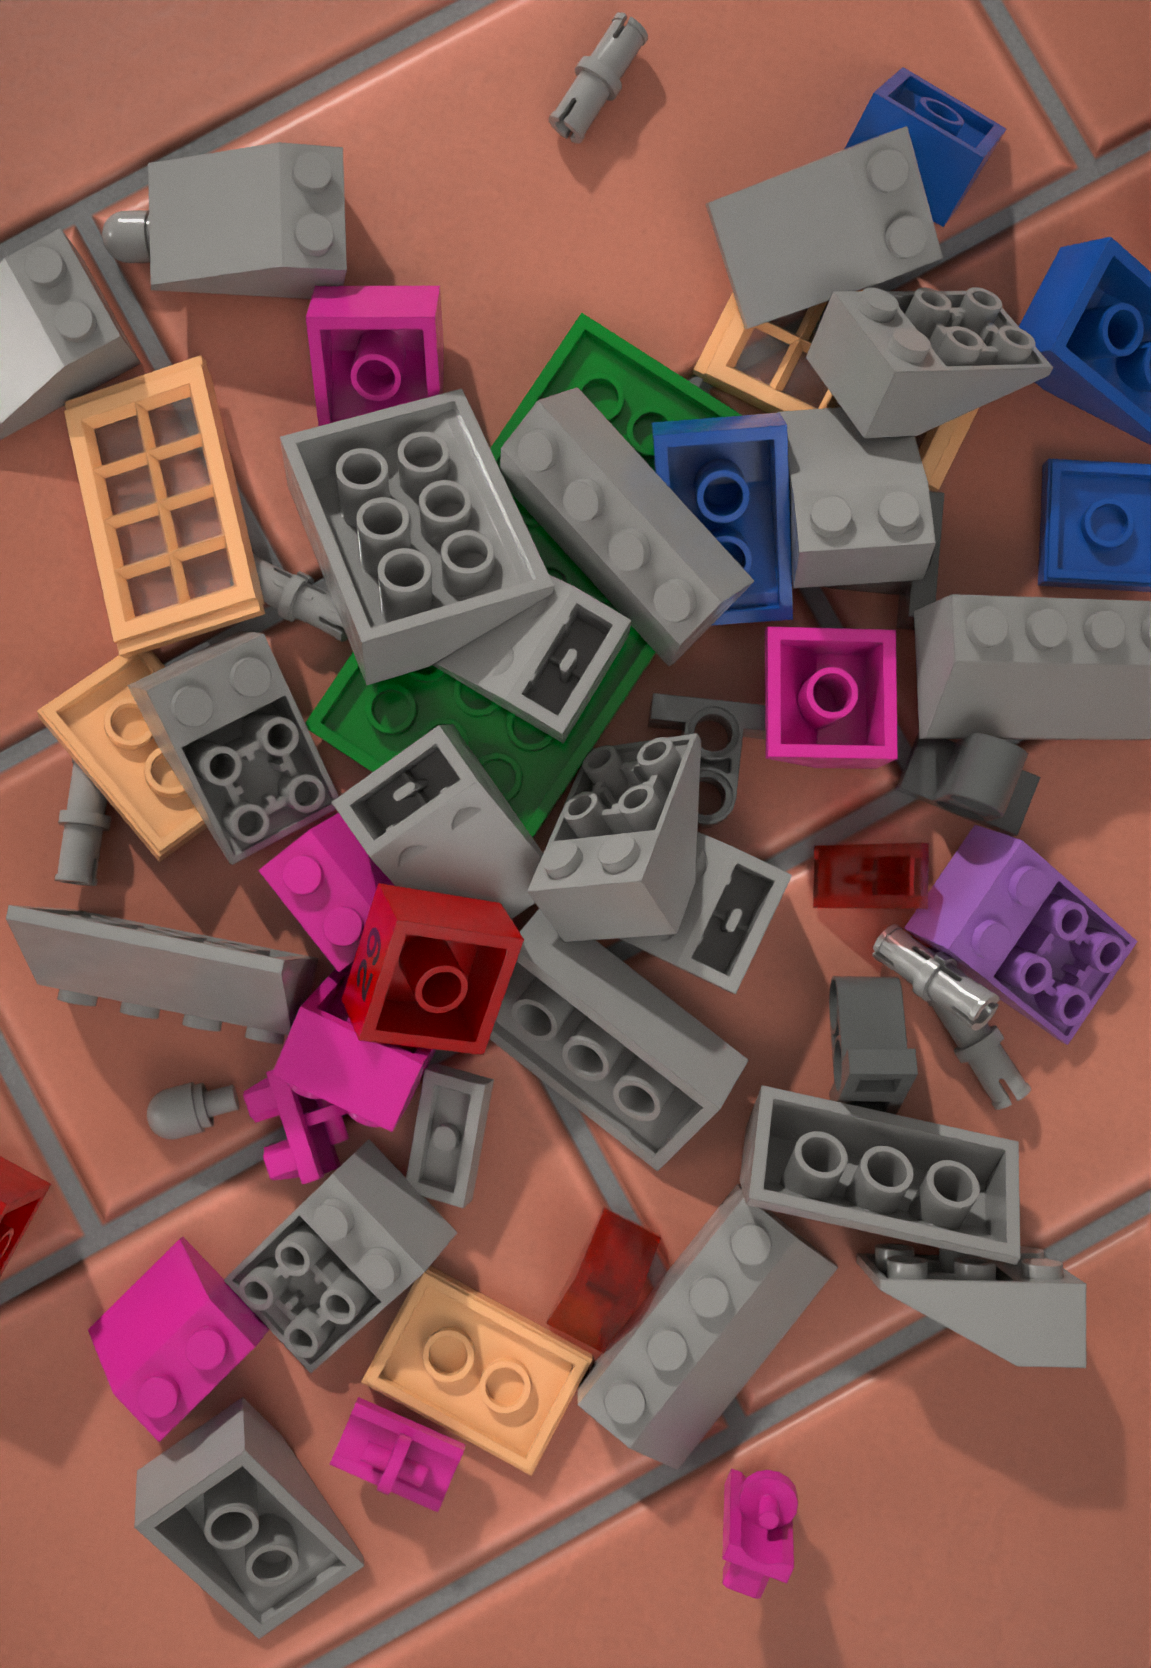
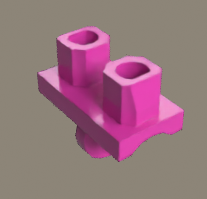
(310, 1130)
(397, 1454)
(758, 1530)

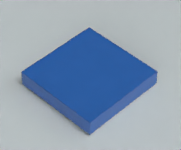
(1095, 525)

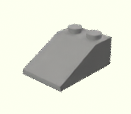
(249, 221)
(825, 228)
(53, 332)
(855, 503)
(244, 1519)

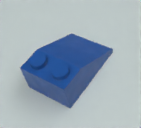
(1097, 333)
(737, 485)

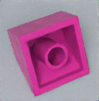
(374, 348)
(831, 697)
(327, 887)
(331, 1064)
(173, 1338)

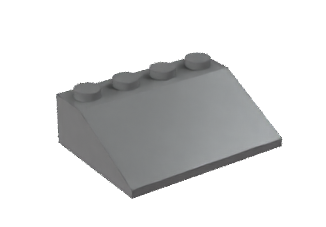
(412, 531)
(164, 970)

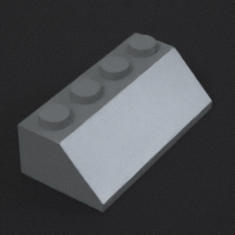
(620, 523)
(1034, 668)
(613, 1043)
(883, 1174)
(703, 1331)

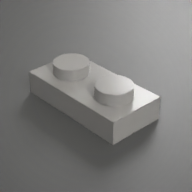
(449, 1134)

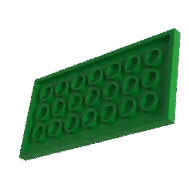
(524, 762)

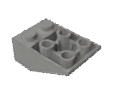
(920, 356)
(544, 658)
(237, 743)
(443, 824)
(624, 843)
(723, 917)
(341, 1257)
(1018, 1311)

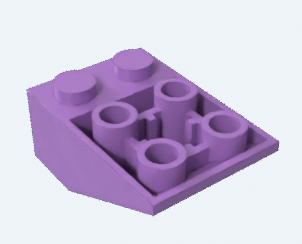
(1022, 931)

